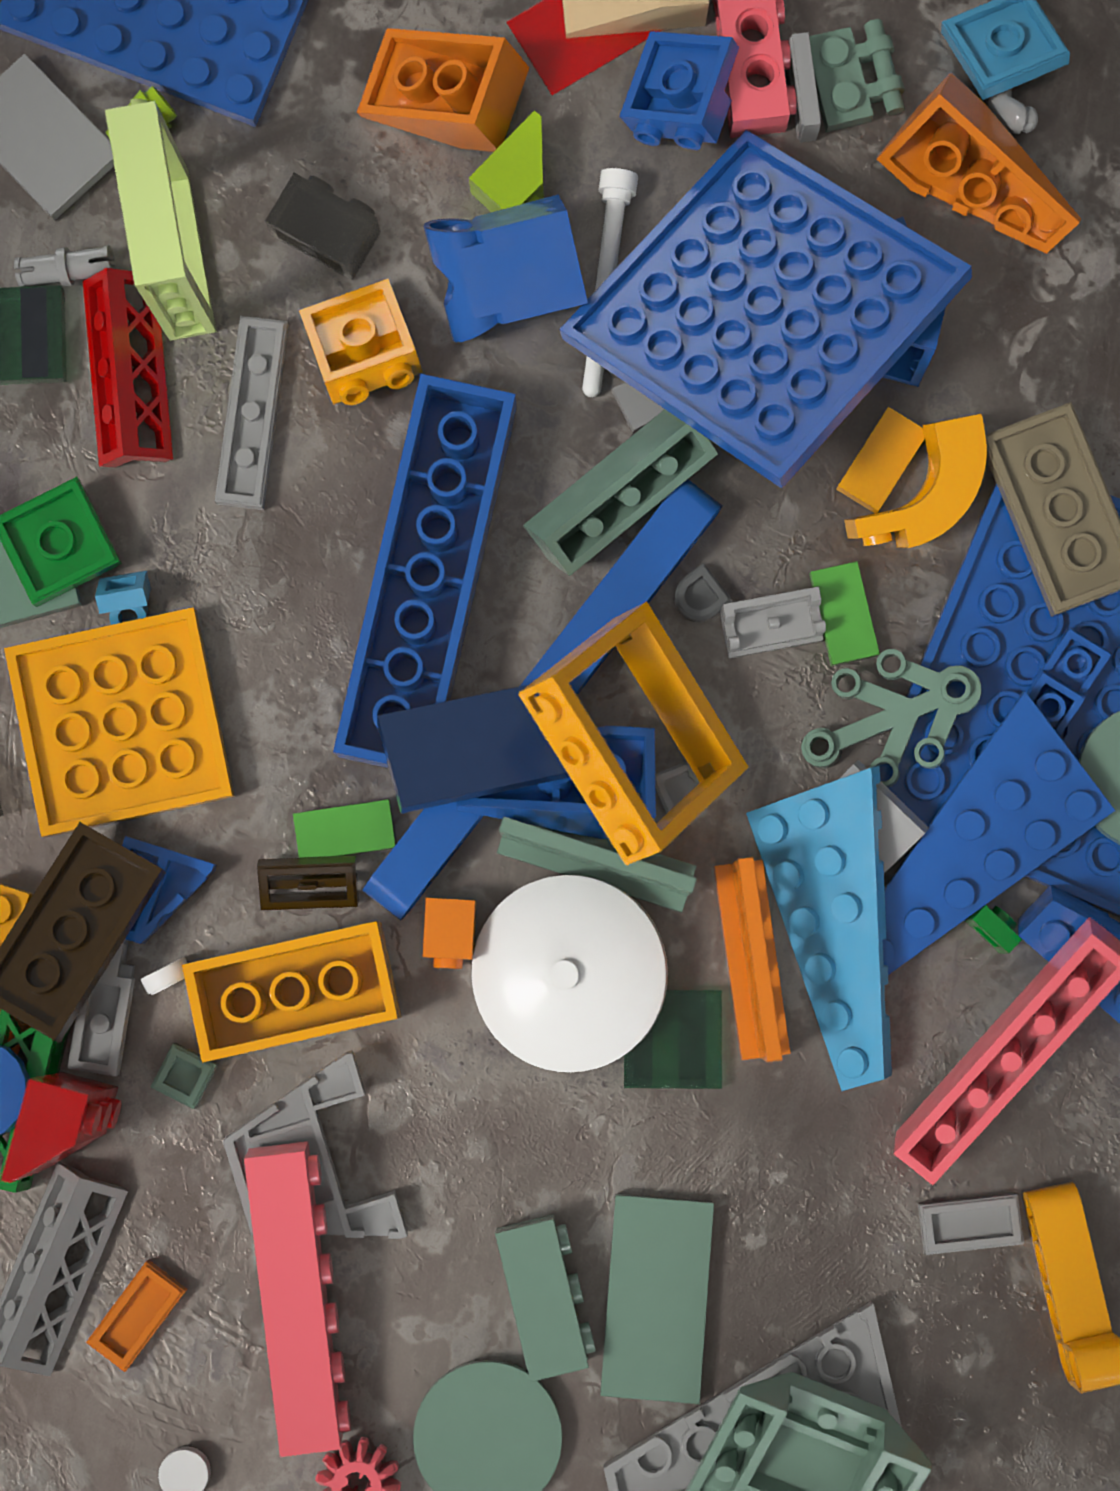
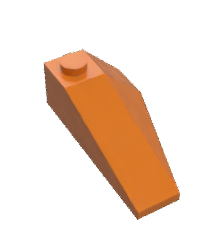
(970, 160)

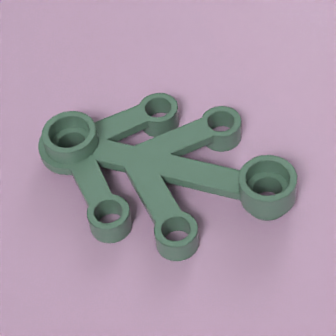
(898, 714)

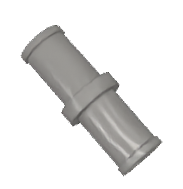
(63, 266)

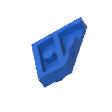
(180, 882)

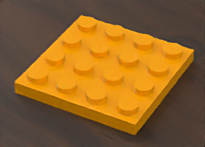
(119, 722)

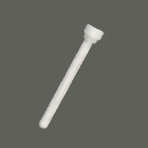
(617, 189)

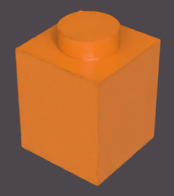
(449, 931)

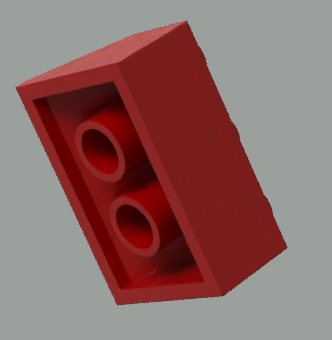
(57, 1120)

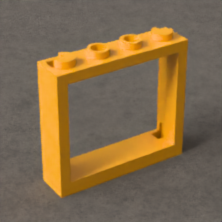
(678, 704)

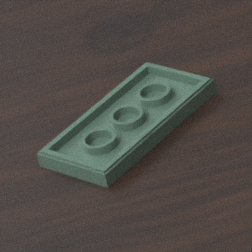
(657, 1299)

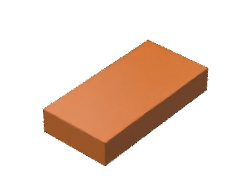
(136, 1315)

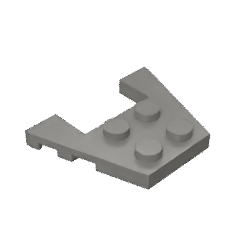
(296, 1120)

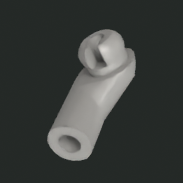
(1013, 113)

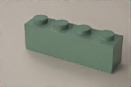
(619, 491)

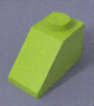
(513, 170)

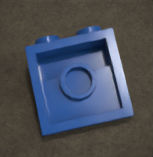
(680, 89)

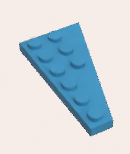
(832, 901)

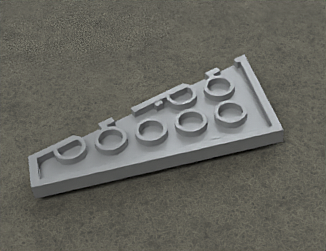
(841, 1356)

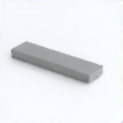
(252, 413)

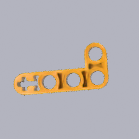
(1073, 1287)

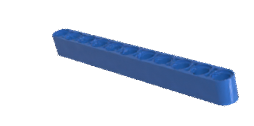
(629, 583)

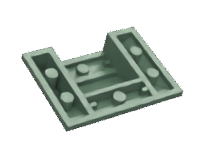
(808, 1438)

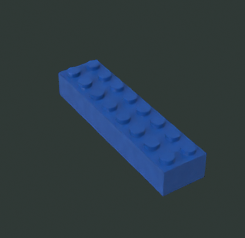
(427, 558)

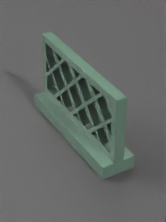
(651, 879)

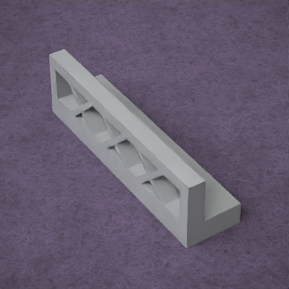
(41, 1259)

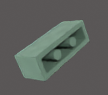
(544, 1297)

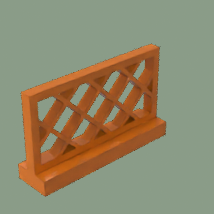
(751, 960)

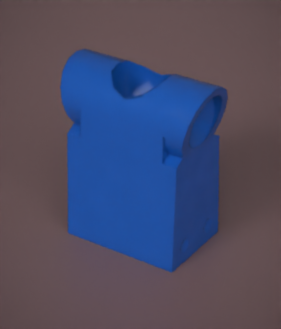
(506, 265)

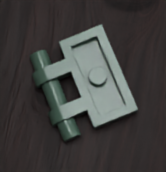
(840, 80)

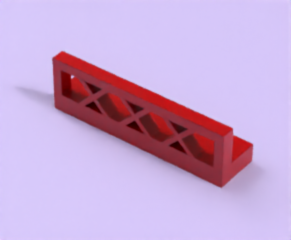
(113, 375)

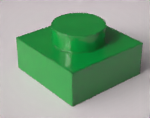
(995, 928)

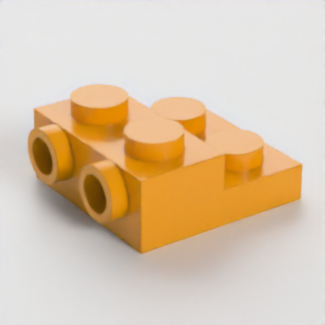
(361, 343)

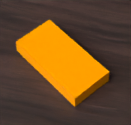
(882, 460)

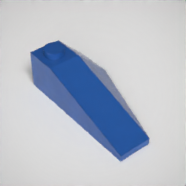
(560, 804)

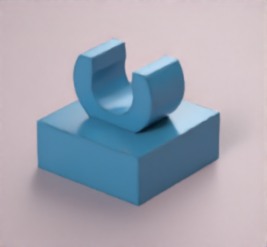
(123, 593)

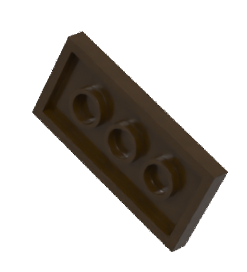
(72, 930)

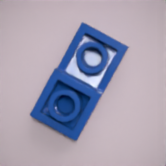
(1067, 677)

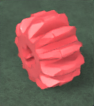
(361, 1461)

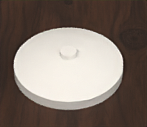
(569, 973)

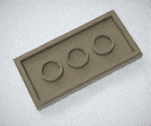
(1058, 507)

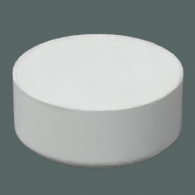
(164, 977)
(184, 1470)

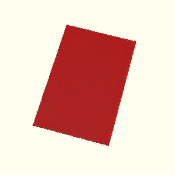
(562, 59)

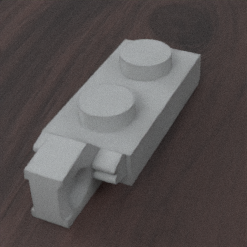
(104, 1019)

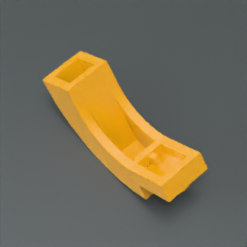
(953, 479)

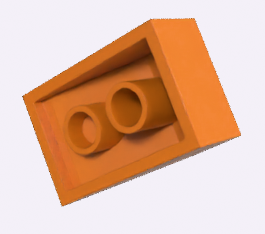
(445, 87)

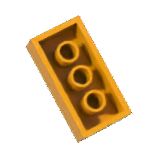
(291, 991)

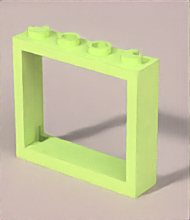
(160, 220)

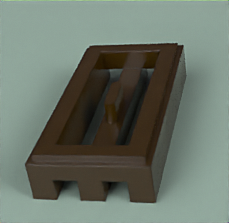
(307, 865)

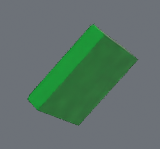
(57, 542)

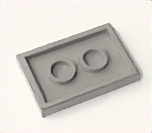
(48, 140)

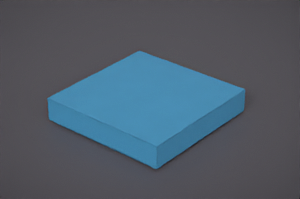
(1004, 44)

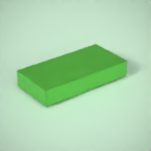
(846, 614)
(345, 830)

